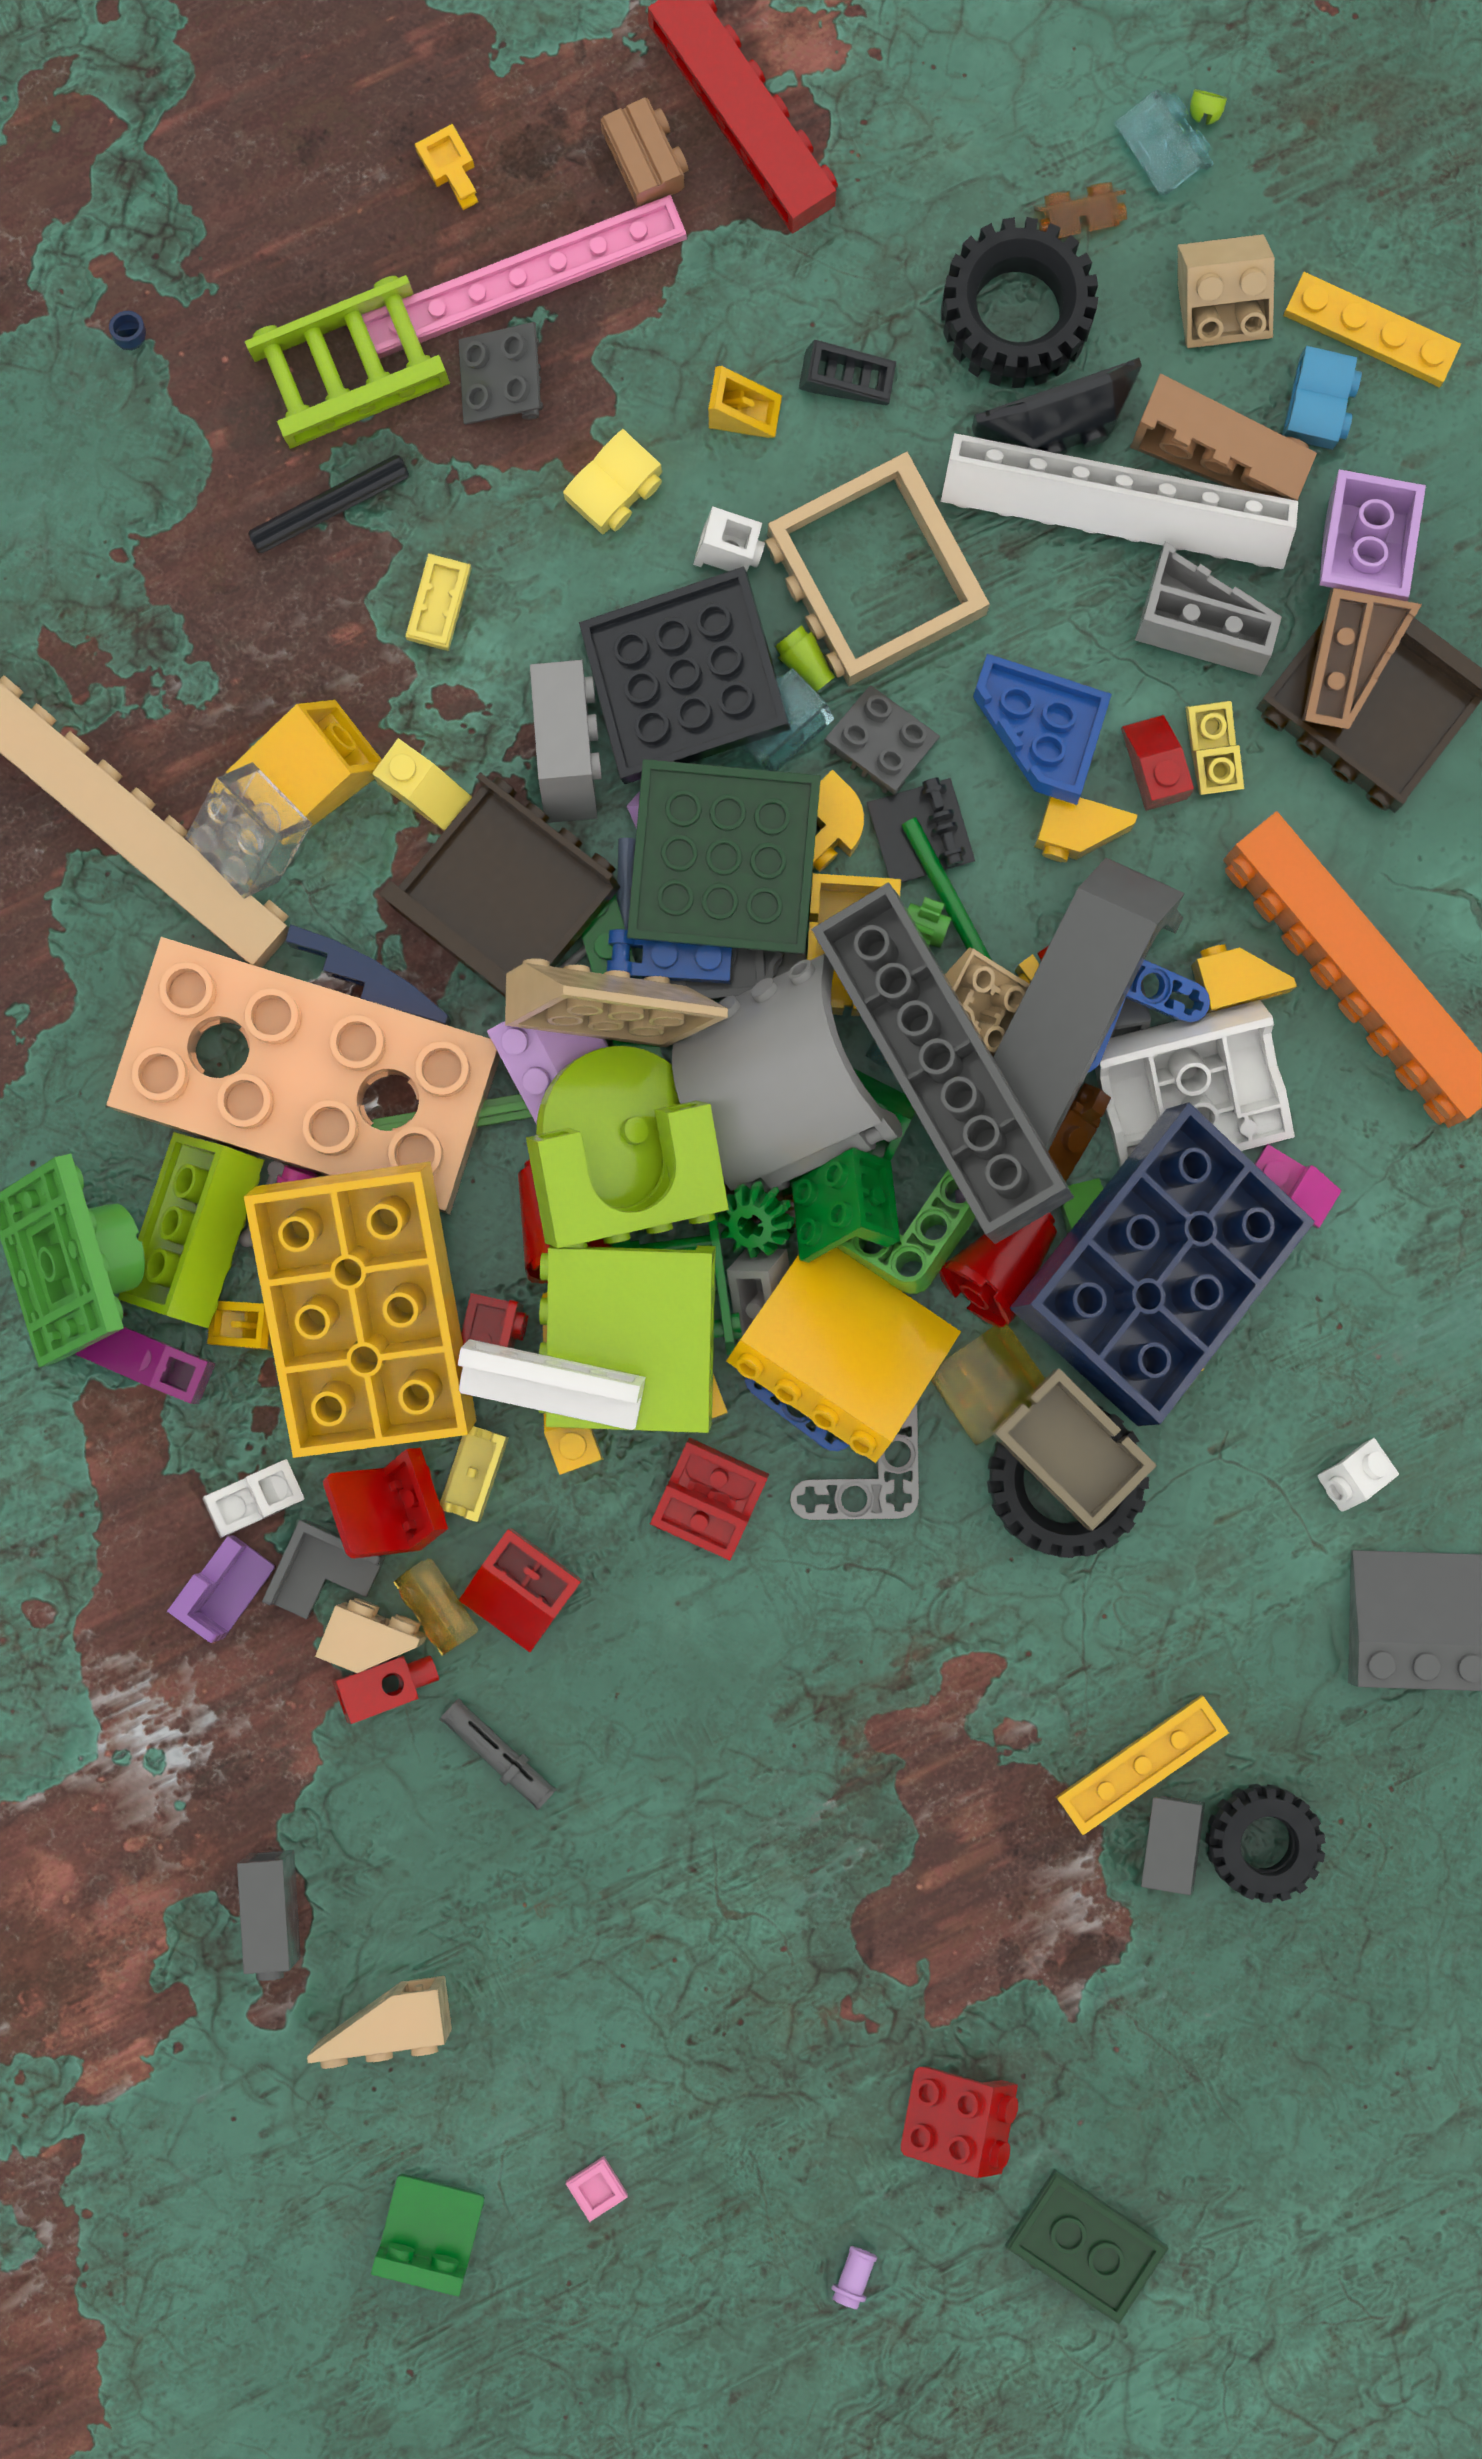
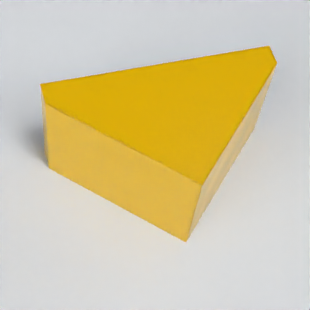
(742, 405)
(240, 1326)

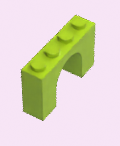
(687, 1188)

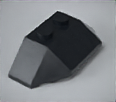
(1064, 414)

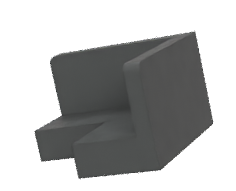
(309, 1561)

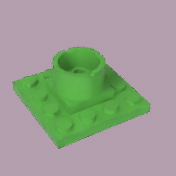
(67, 1259)

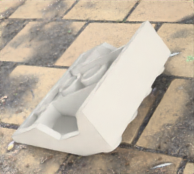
(1216, 1064)

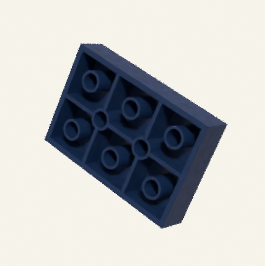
(1163, 1265)

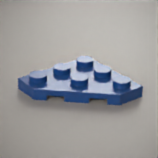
(1043, 723)

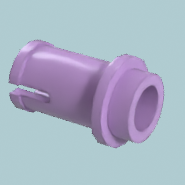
(854, 2278)

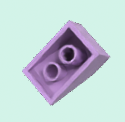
(1371, 535)

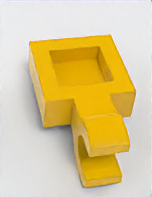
(448, 161)

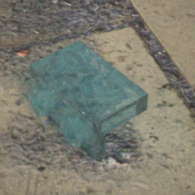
(1164, 140)

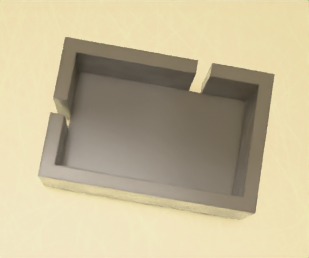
(1071, 1449)

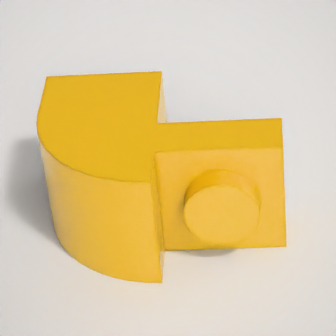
(839, 818)

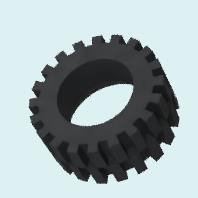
(1030, 253)
(1046, 1535)

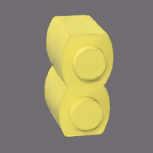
(614, 482)

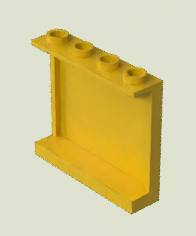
(844, 1349)

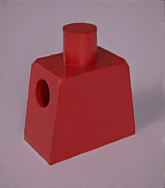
(362, 1692)

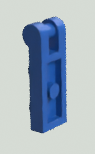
(670, 960)

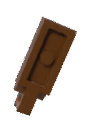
(1078, 1128)

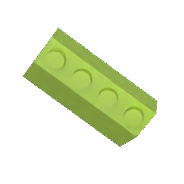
(193, 1228)

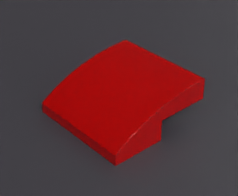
(709, 1499)

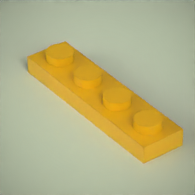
(1372, 329)
(1142, 1764)

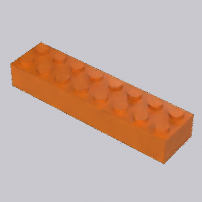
(1359, 969)

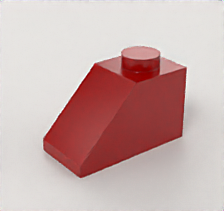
(1157, 762)

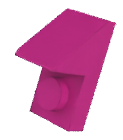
(1303, 1184)

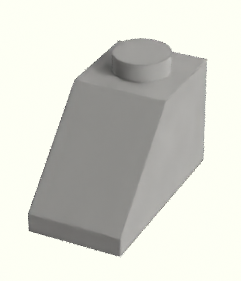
(754, 1281)

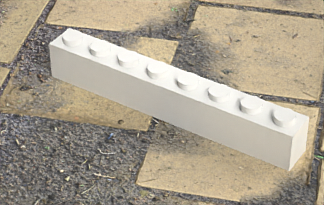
(1119, 501)

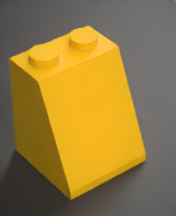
(314, 758)

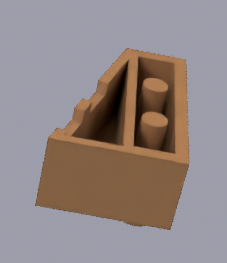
(1352, 652)

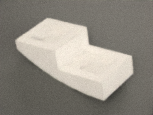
(253, 1498)

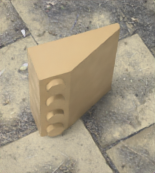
(605, 1004)

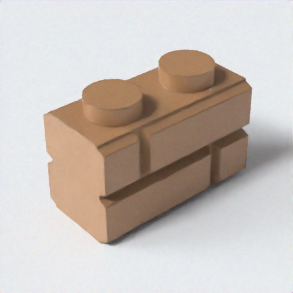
(643, 152)

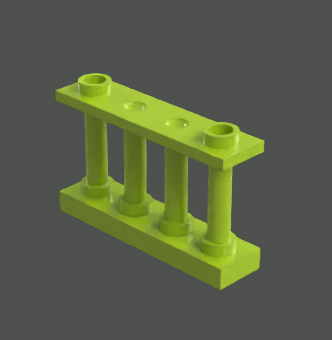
(381, 388)

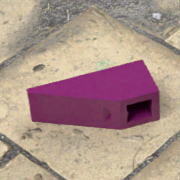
(152, 1364)

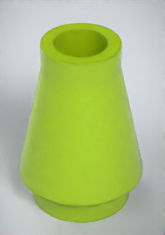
(804, 655)

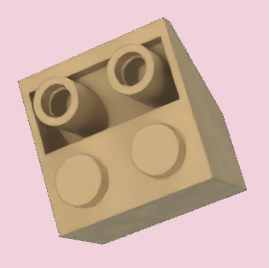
(1226, 290)
(362, 1638)

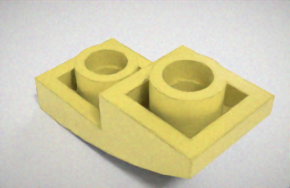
(1214, 747)

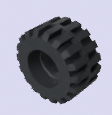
(1302, 1852)

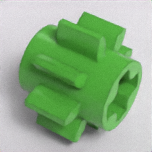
(930, 921)

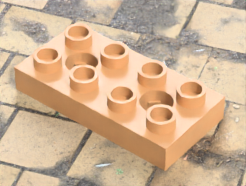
(303, 1071)

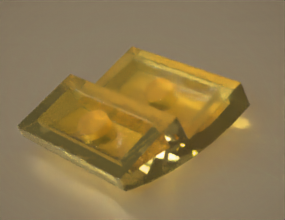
(987, 1381)

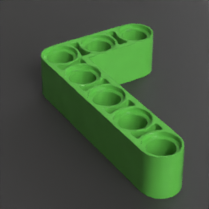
(914, 1244)

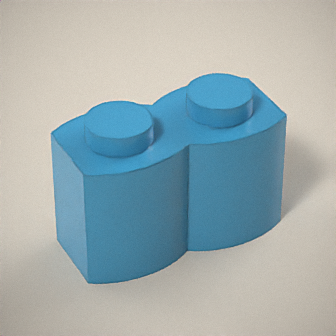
(1321, 397)

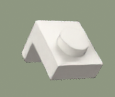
(1358, 1475)

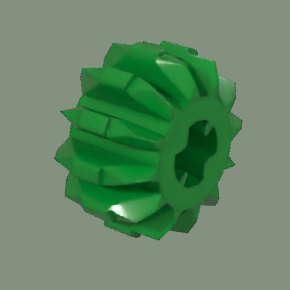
(747, 1233)

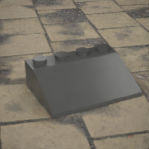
(1415, 1620)

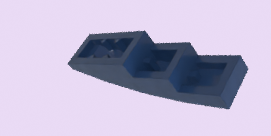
(379, 982)

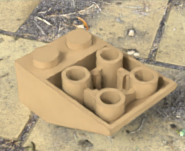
(987, 994)
(404, 2018)

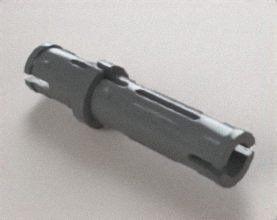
(498, 1754)

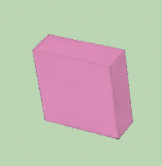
(596, 2189)

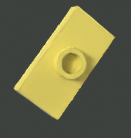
(438, 602)

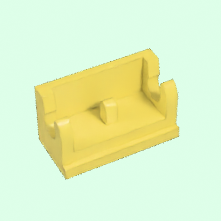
(473, 1473)

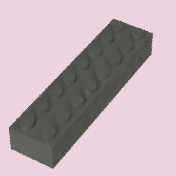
(942, 1064)

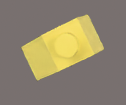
(421, 785)

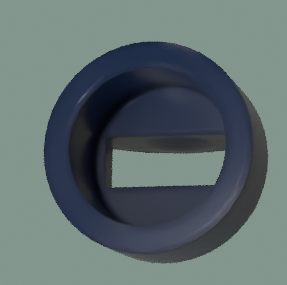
(127, 330)

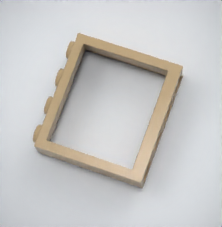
(940, 539)

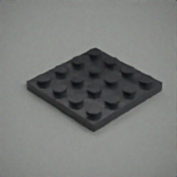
(685, 674)

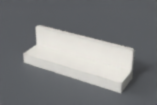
(550, 1384)

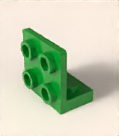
(845, 1200)
(428, 2235)

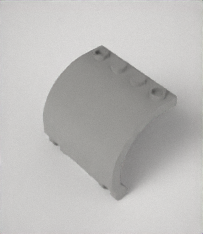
(780, 1081)

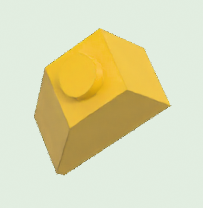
(1080, 828)
(1238, 977)

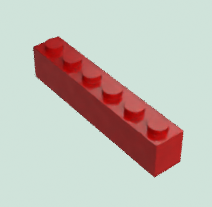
(745, 109)

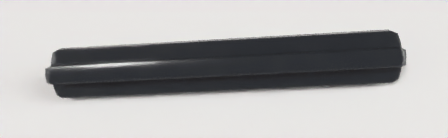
(328, 504)

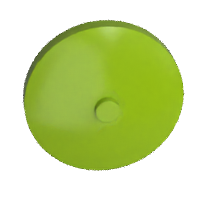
(612, 1104)

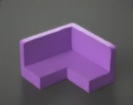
(223, 1590)

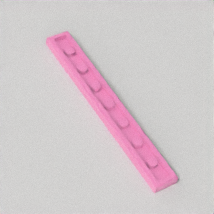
(531, 274)

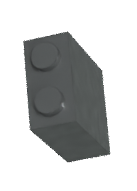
(268, 1913)

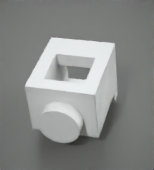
(729, 541)

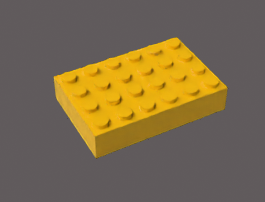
(360, 1309)

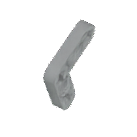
(874, 1488)

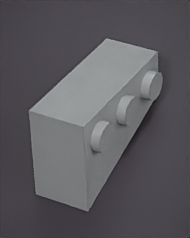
(1205, 617)
(564, 740)

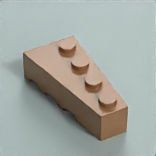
(1220, 443)

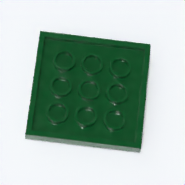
(723, 856)

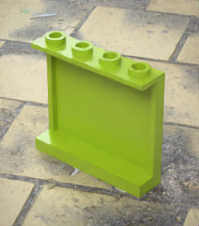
(638, 1317)

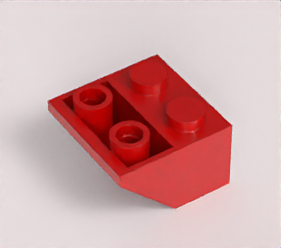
(520, 1589)

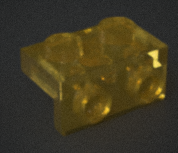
(435, 1606)

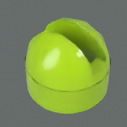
(1207, 103)

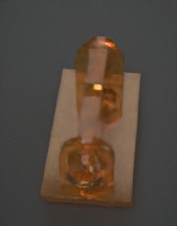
(1098, 205)

